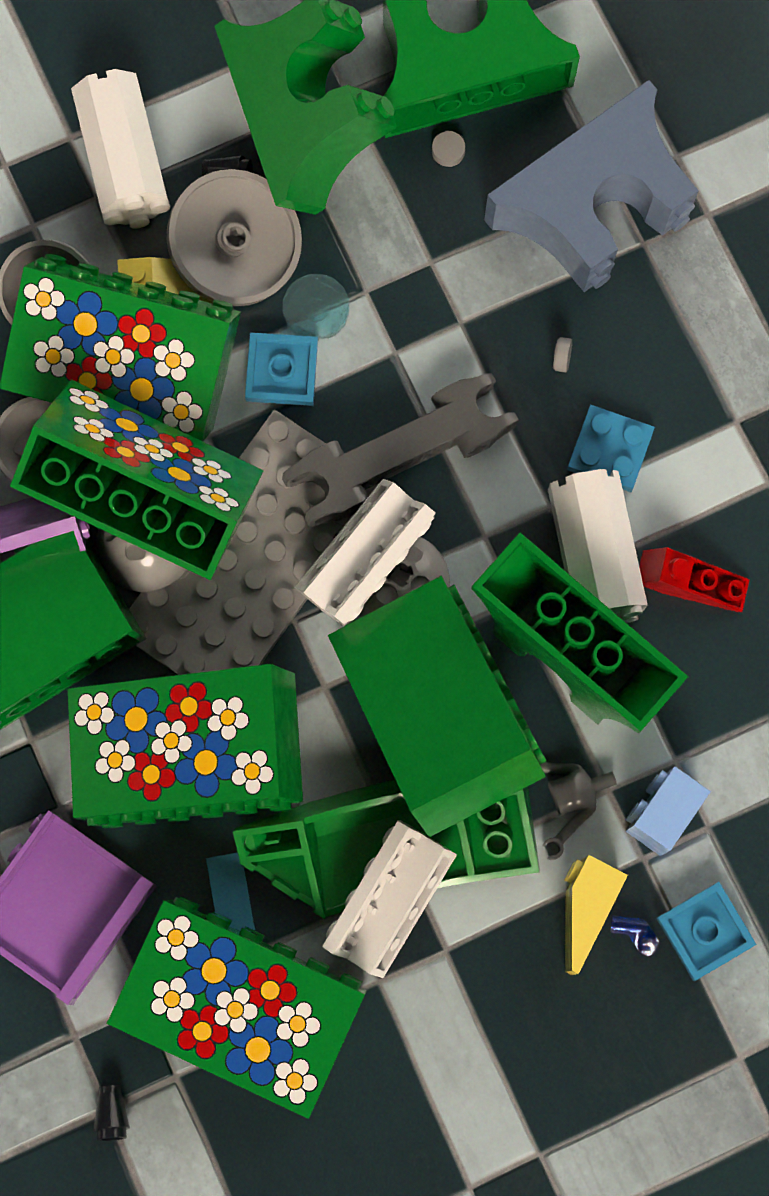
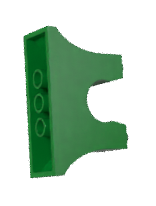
(473, 71)
(281, 84)
(577, 636)

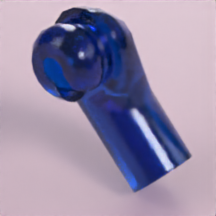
(638, 931)

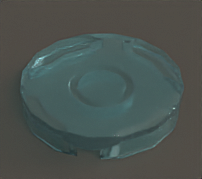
(316, 306)

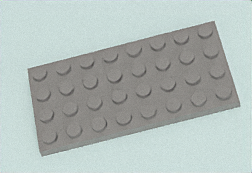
(252, 594)

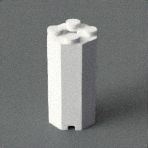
(120, 148)
(599, 540)

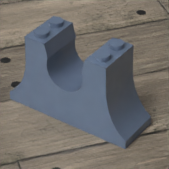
(602, 162)

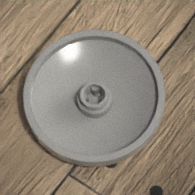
(233, 238)

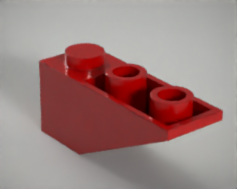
(692, 579)

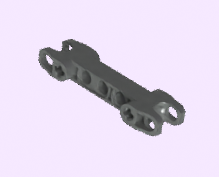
(349, 474)

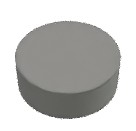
(448, 148)
(562, 354)

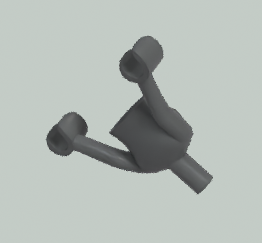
(573, 793)

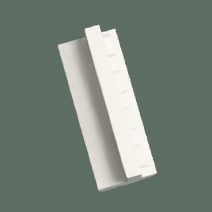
(365, 552)
(389, 899)

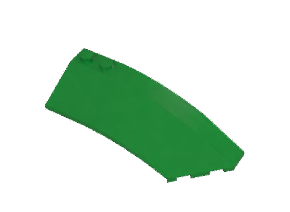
(324, 845)

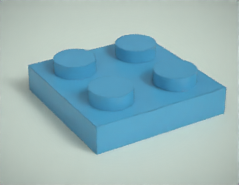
(281, 369)
(611, 444)
(706, 931)

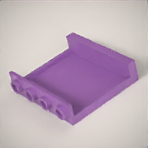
(35, 521)
(65, 905)

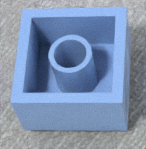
(667, 811)

